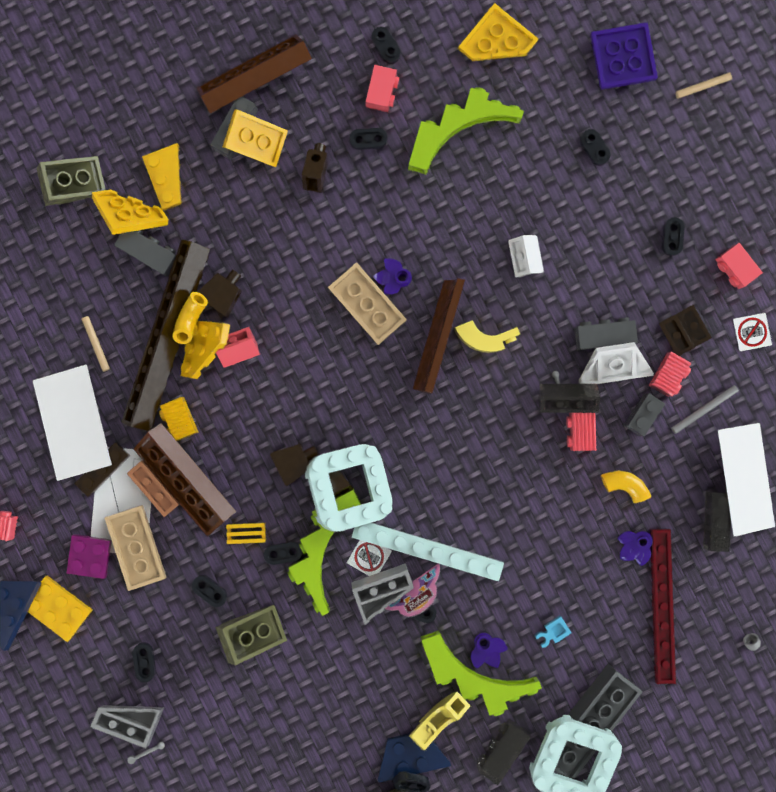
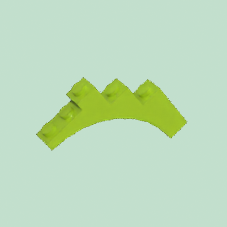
(454, 119)
(314, 544)
(471, 684)

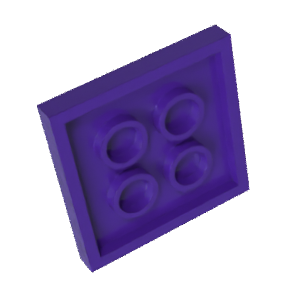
(624, 56)

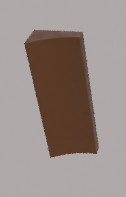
(254, 73)
(438, 335)
(184, 479)

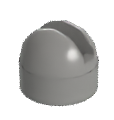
(754, 639)

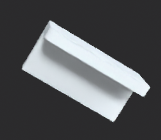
(525, 255)

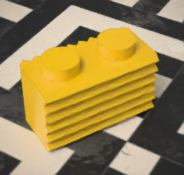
(178, 418)

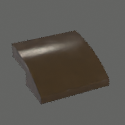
(685, 330)

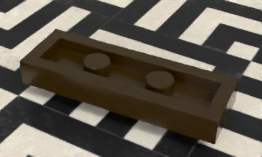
(92, 480)

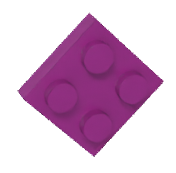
(89, 556)

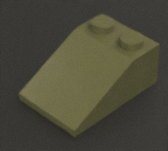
(70, 179)
(251, 634)

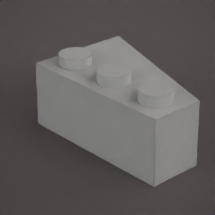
(381, 590)
(128, 723)

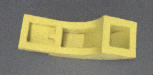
(481, 342)
(439, 717)

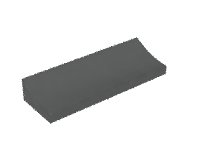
(600, 707)

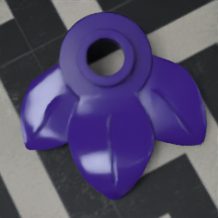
(390, 276)
(633, 549)
(489, 652)

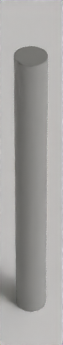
(704, 409)

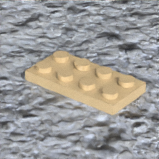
(367, 303)
(135, 547)

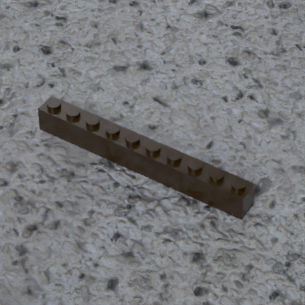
(161, 346)

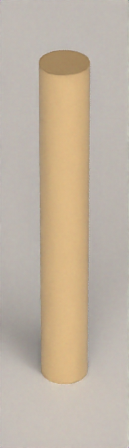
(703, 85)
(95, 343)

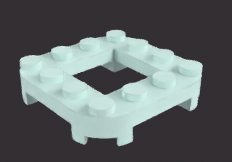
(324, 497)
(570, 730)

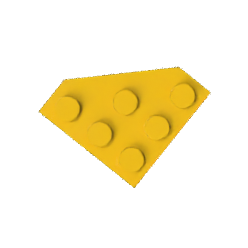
(497, 37)
(127, 213)
(201, 350)

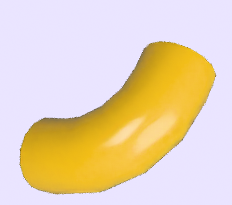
(188, 317)
(628, 482)

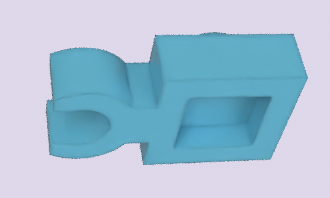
(555, 629)

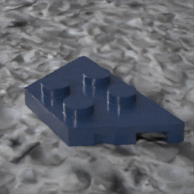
(14, 604)
(405, 755)

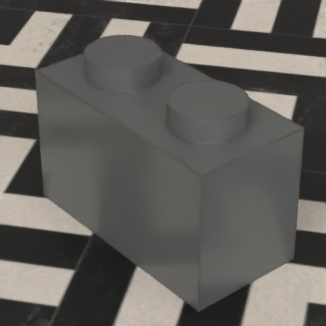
(644, 414)

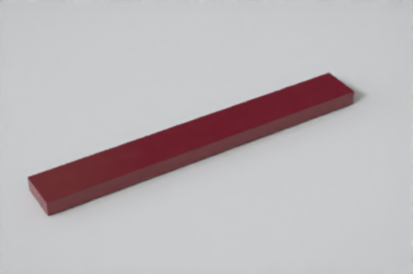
(663, 607)

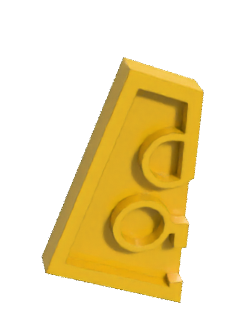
(164, 174)

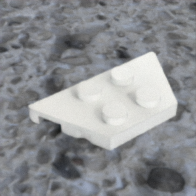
(615, 364)

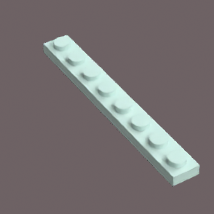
(429, 550)

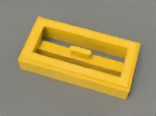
(246, 533)

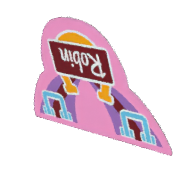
(420, 596)

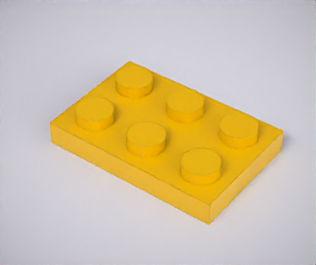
(255, 138)
(58, 609)

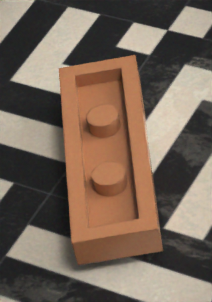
(153, 488)

